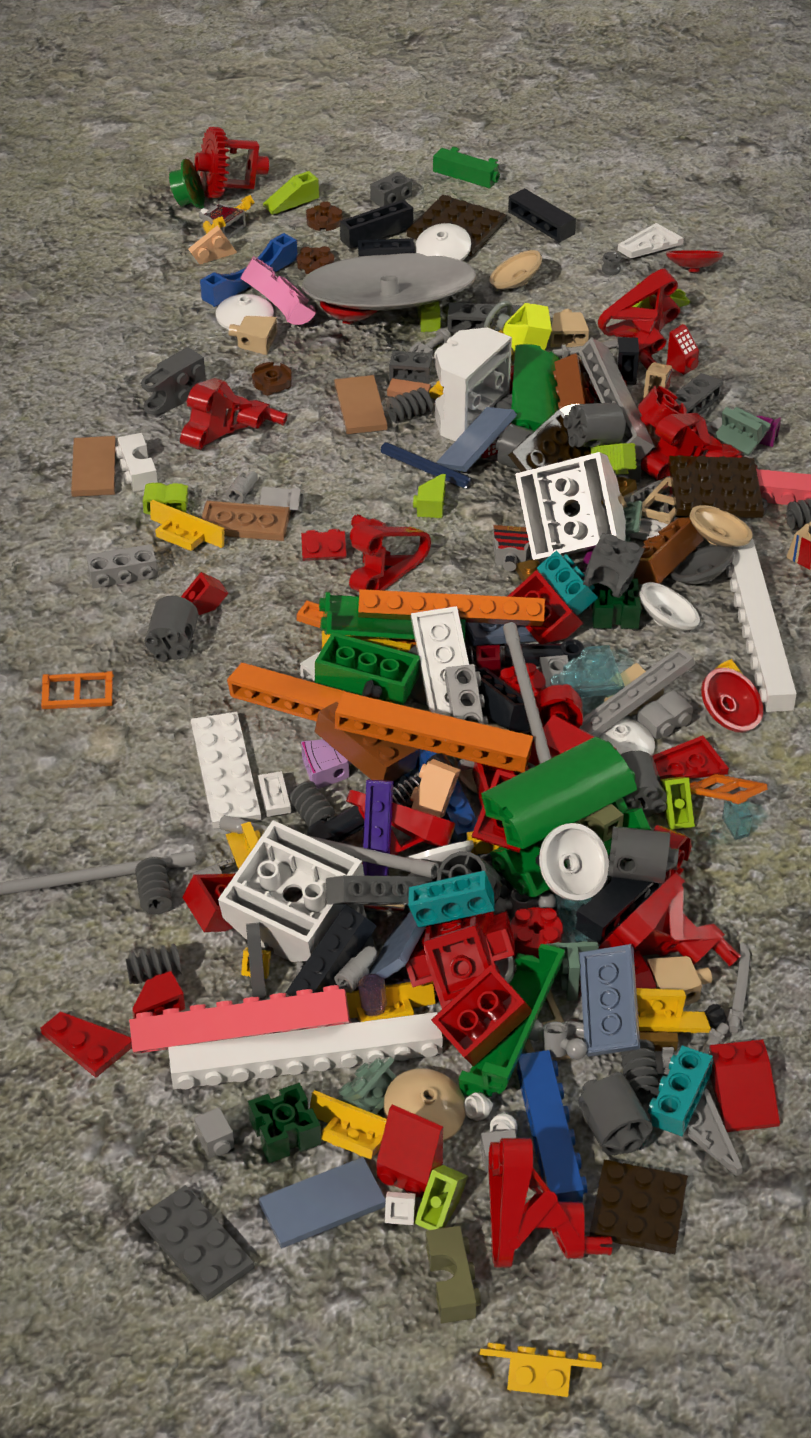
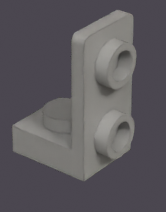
(283, 497)

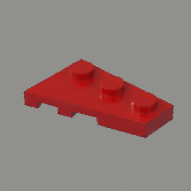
(690, 760)
(86, 1043)

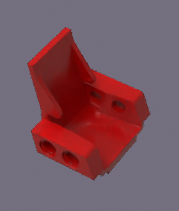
(459, 951)

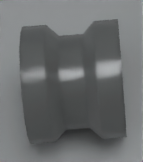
(611, 263)

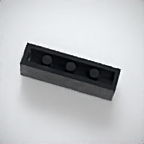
(542, 215)
(377, 223)
(502, 702)
(612, 907)
(334, 951)

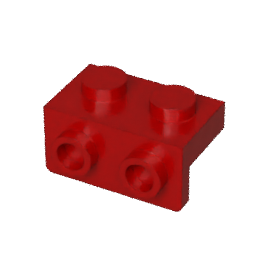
(323, 545)

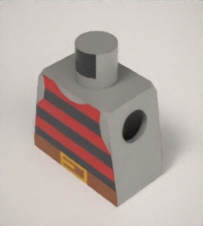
(510, 546)

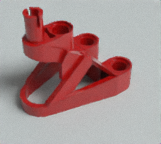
(644, 322)
(209, 417)
(680, 439)
(368, 538)
(414, 823)
(663, 928)
(513, 1220)

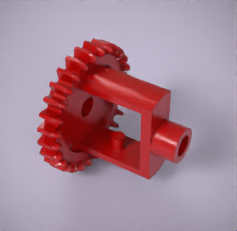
(212, 162)

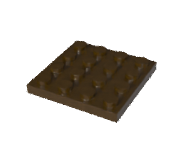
(475, 219)
(547, 446)
(716, 482)

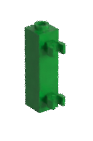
(466, 167)

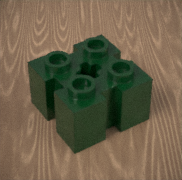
(616, 611)
(284, 1122)

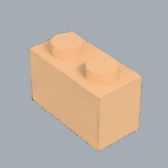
(435, 788)

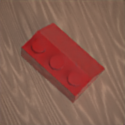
(558, 616)
(560, 737)
(481, 1015)

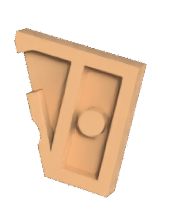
(212, 247)

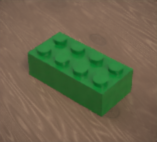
(351, 662)

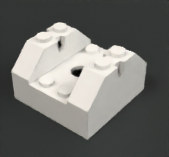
(474, 376)
(550, 487)
(278, 862)

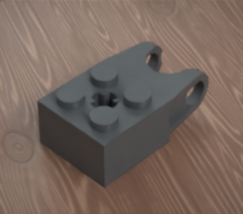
(173, 380)
(613, 564)

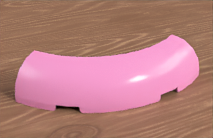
(279, 291)

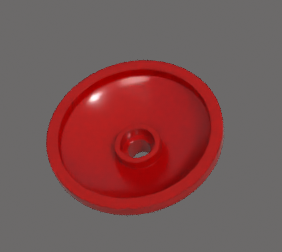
(694, 258)
(347, 315)
(732, 700)

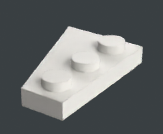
(649, 240)

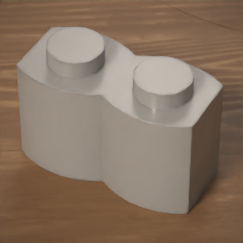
(665, 714)

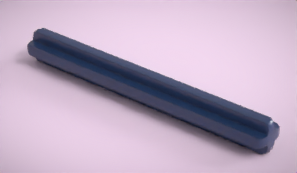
(425, 465)

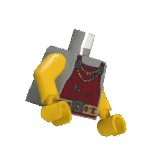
(227, 218)

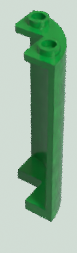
(533, 386)
(341, 617)
(559, 791)
(524, 873)
(532, 983)

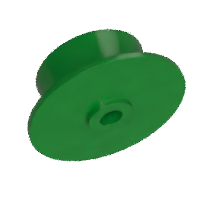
(187, 185)

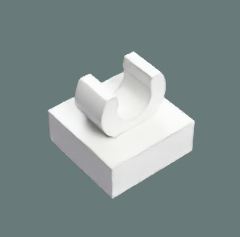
(400, 1208)

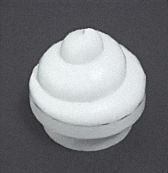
(478, 1106)
(503, 1122)

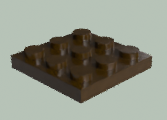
(639, 1206)

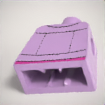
(324, 763)

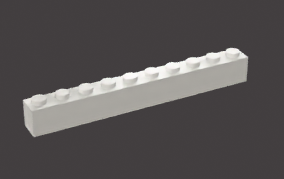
(760, 630)
(304, 1051)

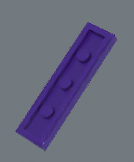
(377, 823)

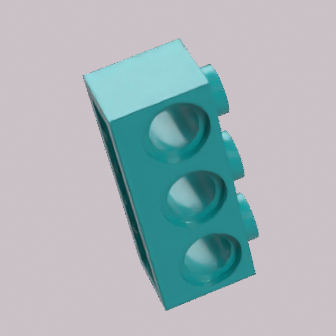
(567, 581)
(451, 899)
(681, 1102)

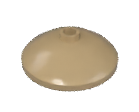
(516, 270)
(720, 526)
(443, 1109)

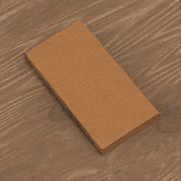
(360, 404)
(93, 466)
(248, 519)

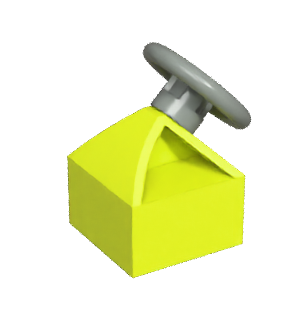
(527, 326)

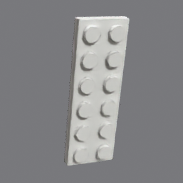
(439, 646)
(225, 768)

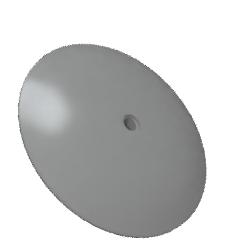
(388, 281)

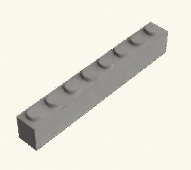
(612, 389)

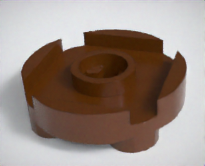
(324, 216)
(314, 258)
(280, 378)

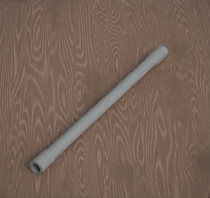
(513, 641)
(174, 861)
(415, 866)

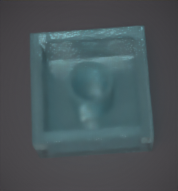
(737, 819)

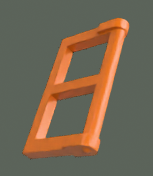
(77, 702)
(730, 784)

